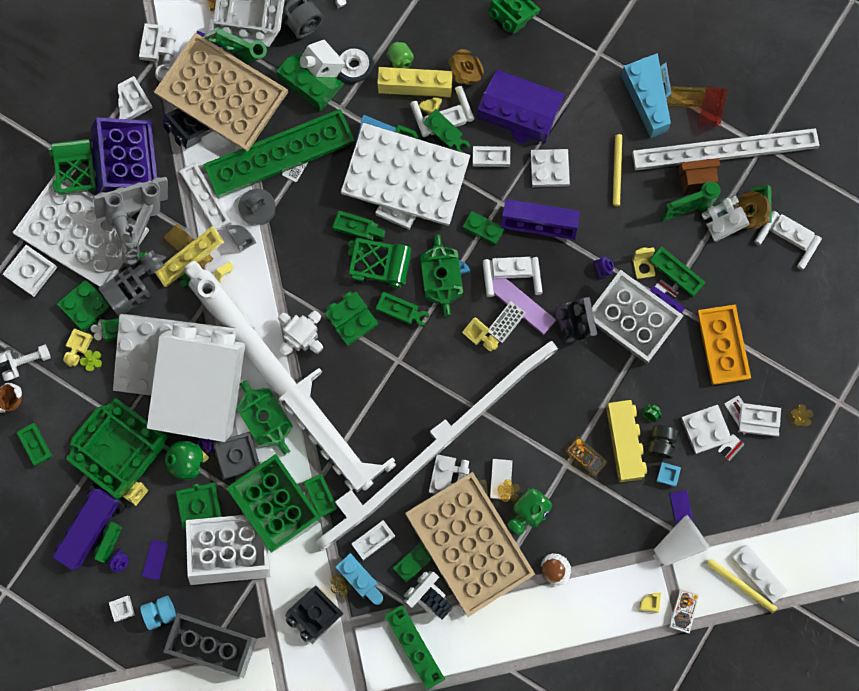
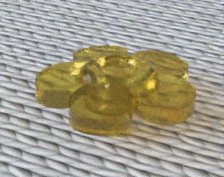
(802, 415)
(508, 490)
(340, 585)

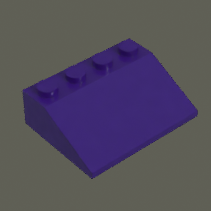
(520, 106)
(122, 153)

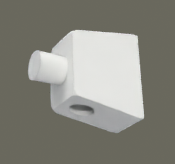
(321, 60)

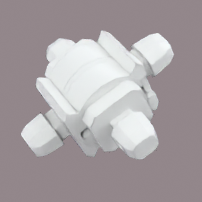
(300, 333)

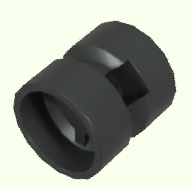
(663, 441)

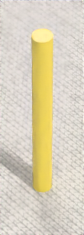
(617, 170)
(742, 586)

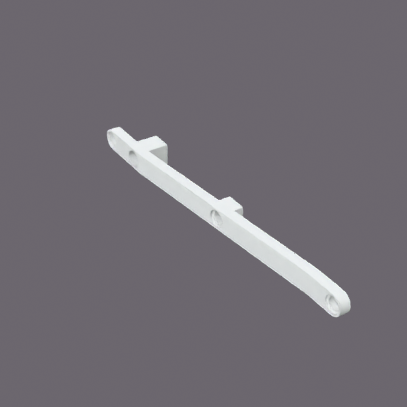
(443, 436)

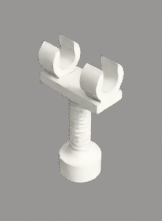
(42, 353)

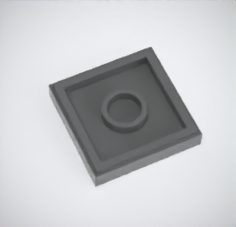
(236, 455)

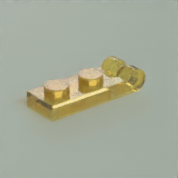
(180, 239)

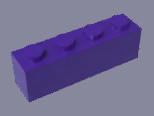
(540, 219)
(86, 528)

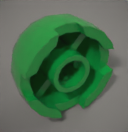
(184, 460)

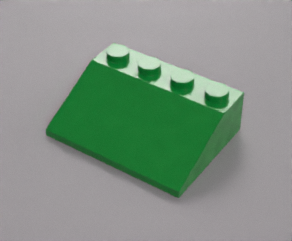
(274, 504)

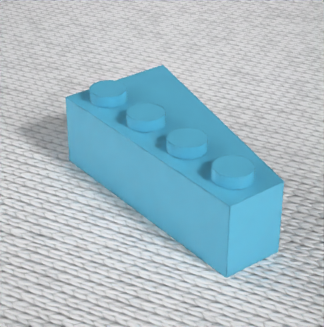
(647, 91)

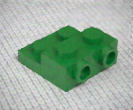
(513, 13)
(350, 318)

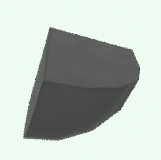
(241, 236)

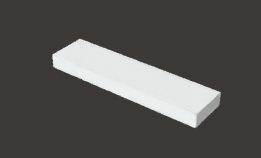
(205, 197)

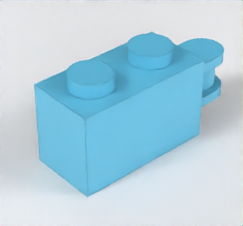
(360, 579)

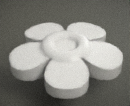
(98, 330)

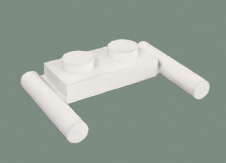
(456, 115)
(792, 233)
(511, 268)

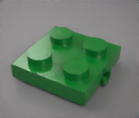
(84, 305)
(198, 503)

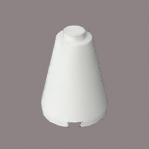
(680, 543)

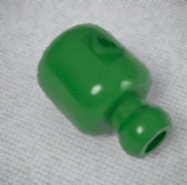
(530, 511)

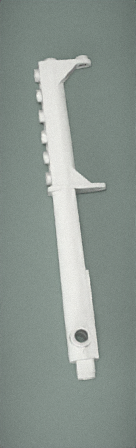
(294, 395)

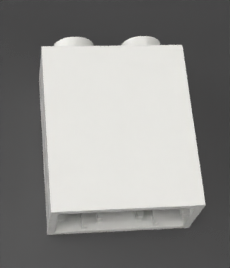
(196, 383)

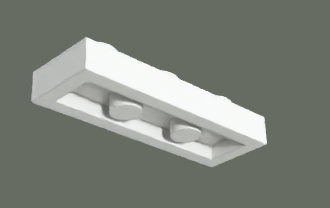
(759, 574)

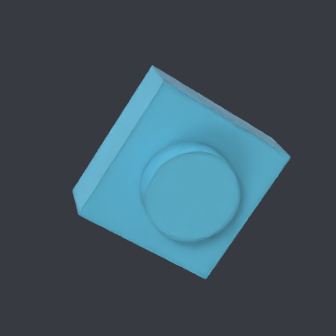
(668, 474)

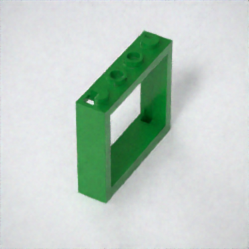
(414, 647)

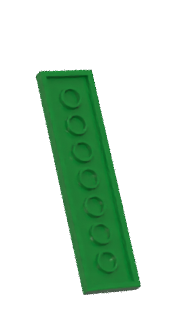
(279, 153)

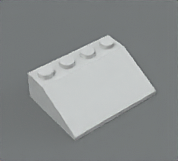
(634, 316)
(225, 550)

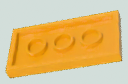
(723, 345)

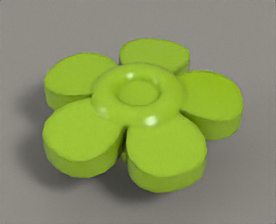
(91, 360)

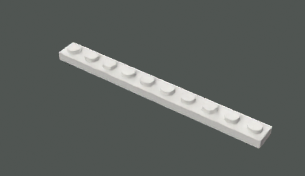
(726, 149)

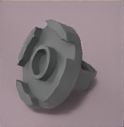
(257, 206)

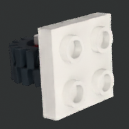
(428, 596)

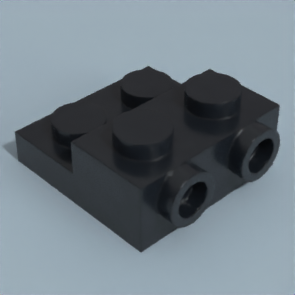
(184, 128)
(575, 321)
(313, 615)

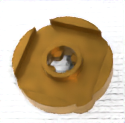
(460, 62)
(761, 206)

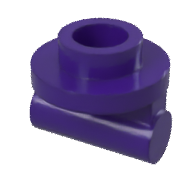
(603, 267)
(206, 445)
(118, 561)

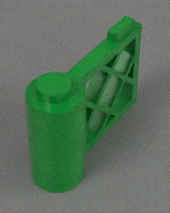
(244, 50)
(70, 153)
(699, 200)
(396, 263)

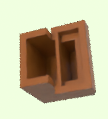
(697, 173)

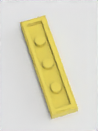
(192, 252)

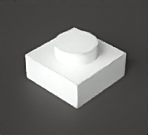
(121, 608)

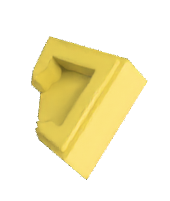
(429, 105)
(221, 271)
(651, 603)

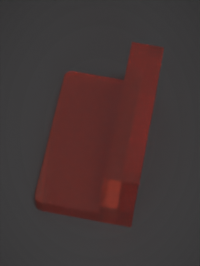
(713, 106)

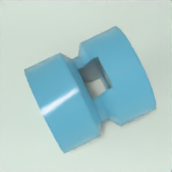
(157, 613)

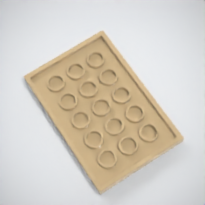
(221, 92)
(469, 544)

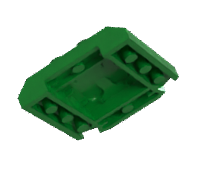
(115, 447)

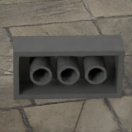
(210, 645)

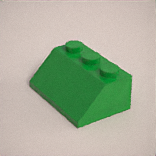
(315, 90)

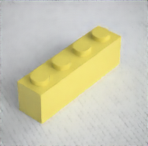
(414, 82)
(625, 441)

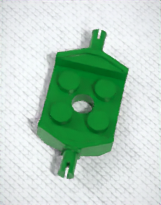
(445, 289)
(267, 432)

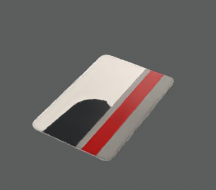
(668, 290)
(730, 449)

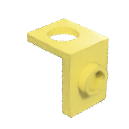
(640, 257)
(136, 493)

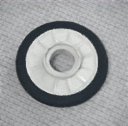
(365, 65)

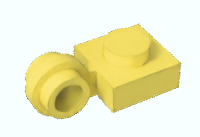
(476, 332)
(78, 342)

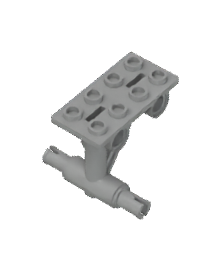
(123, 201)

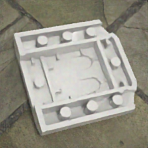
(249, 19)

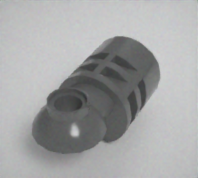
(301, 17)
(130, 280)

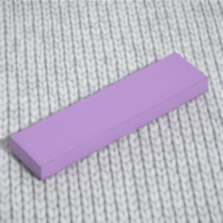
(534, 314)

